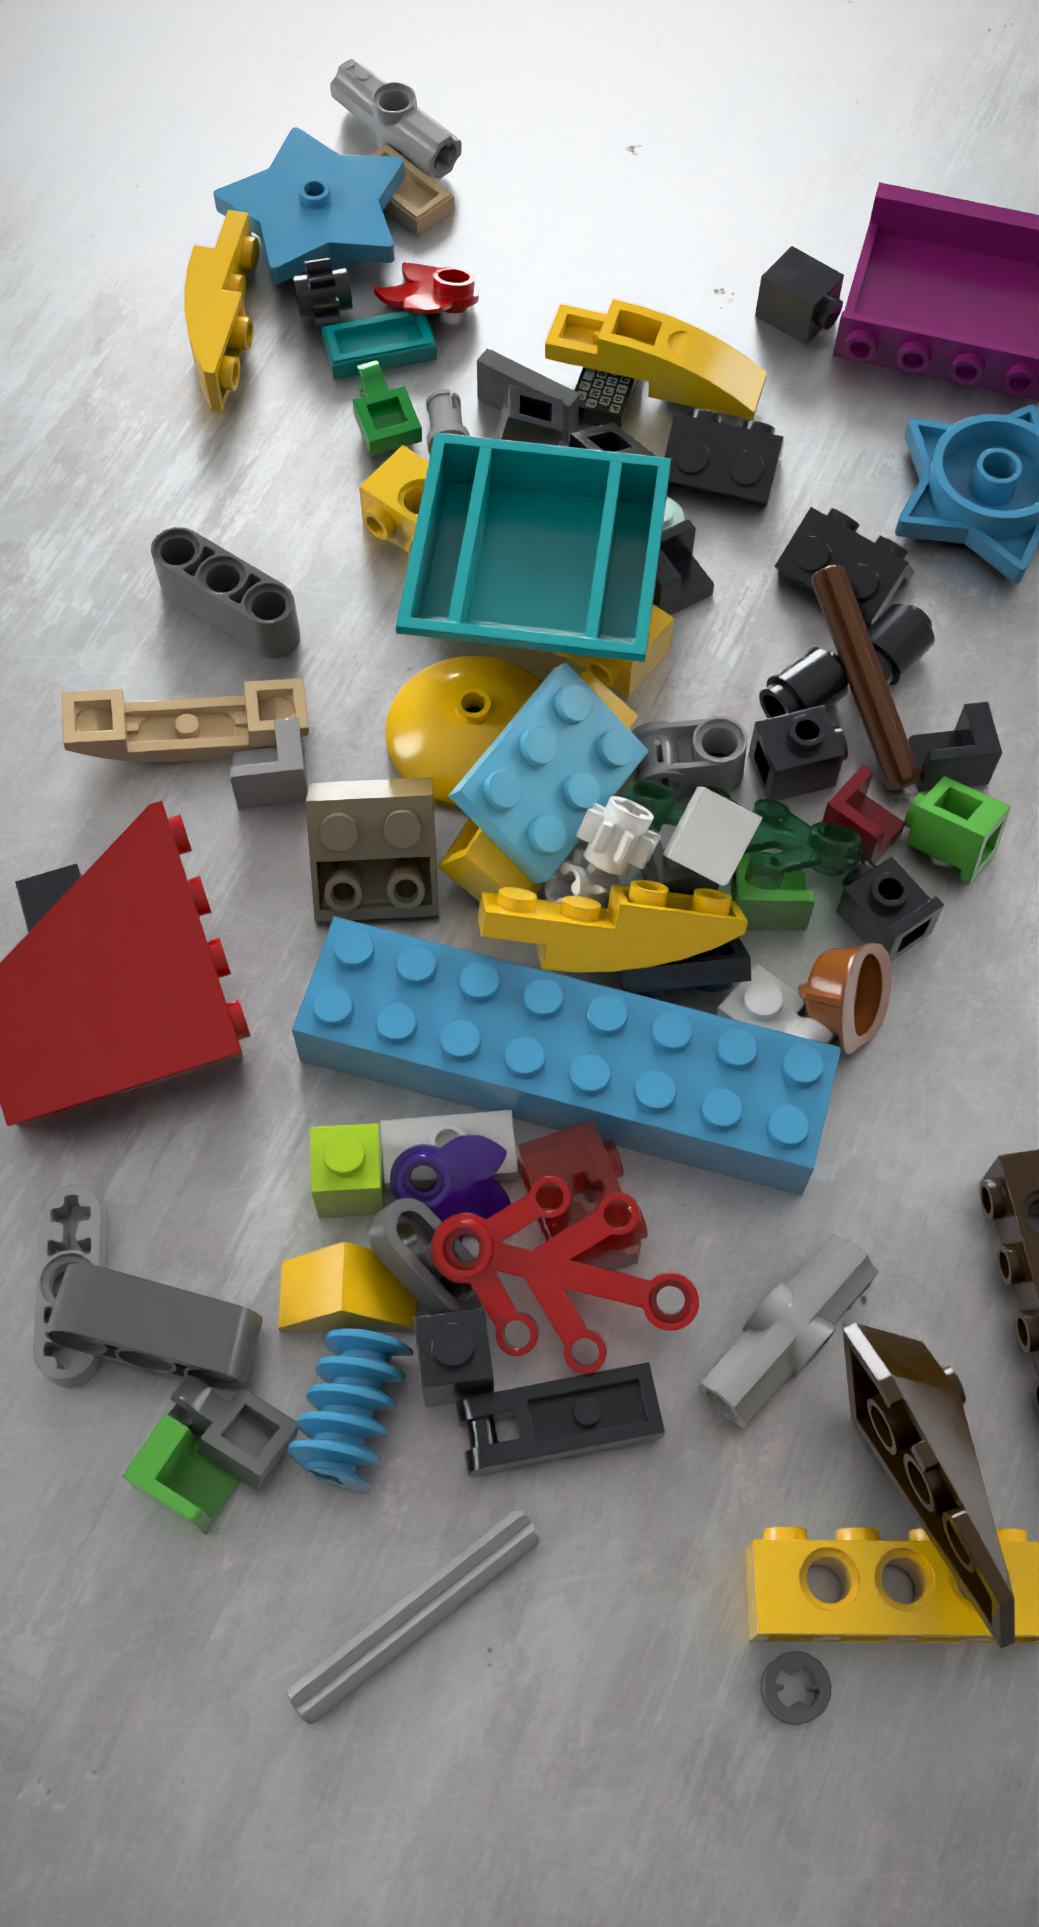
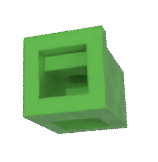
(957, 826)

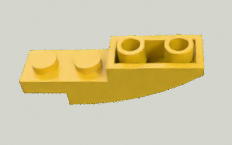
(216, 306)
(672, 355)
(635, 931)

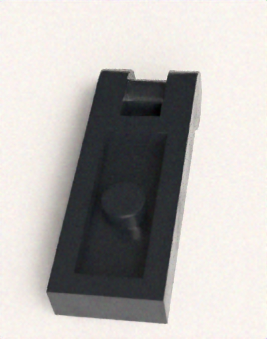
(562, 1418)

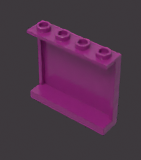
(946, 292)

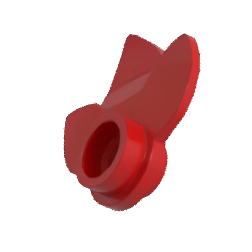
(431, 290)

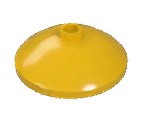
(434, 733)

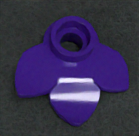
(463, 1176)

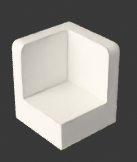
(712, 835)

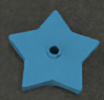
(317, 206)
(977, 486)

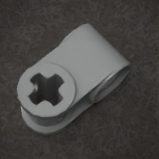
(686, 753)

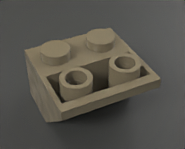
(372, 849)

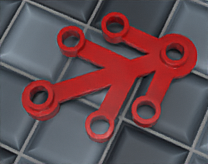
(551, 1270)

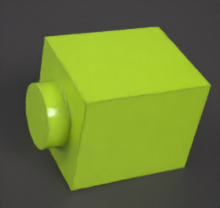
(347, 1170)

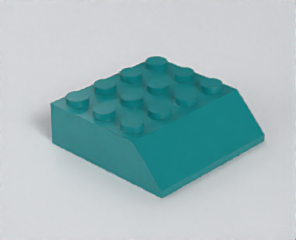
(536, 547)

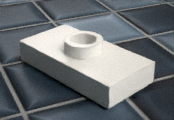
(439, 1130)

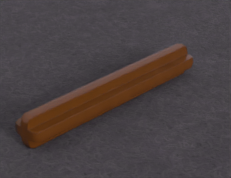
(865, 677)

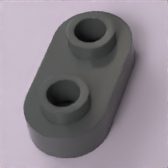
(402, 1242)

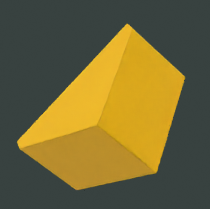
(341, 1290)

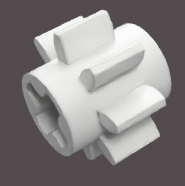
(618, 836)
(580, 878)

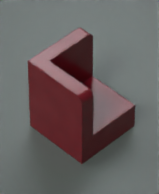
(870, 820)

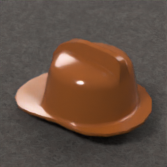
(849, 992)

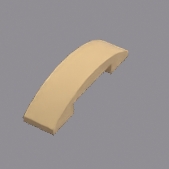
(180, 729)

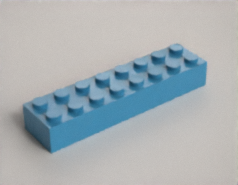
(568, 1054)

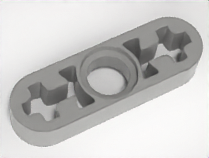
(52, 1237)

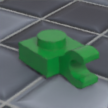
(384, 413)

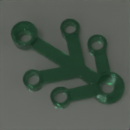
(823, 846)

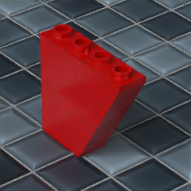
(115, 981)

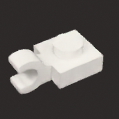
(773, 1006)

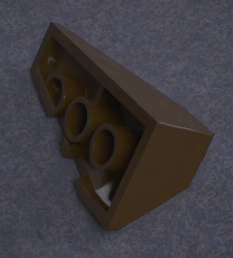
(920, 1434)

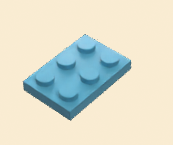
(548, 772)

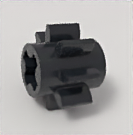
(322, 292)

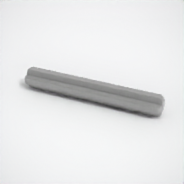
(413, 1617)

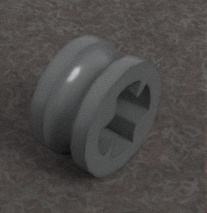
(798, 1712)

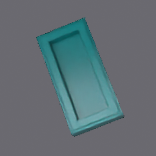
(388, 338)

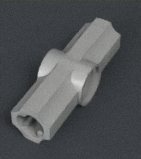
(395, 118)
(788, 1330)

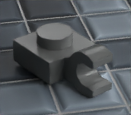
(238, 1434)

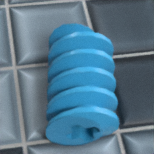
(348, 1406)

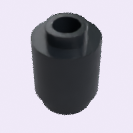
(901, 639)
(805, 683)

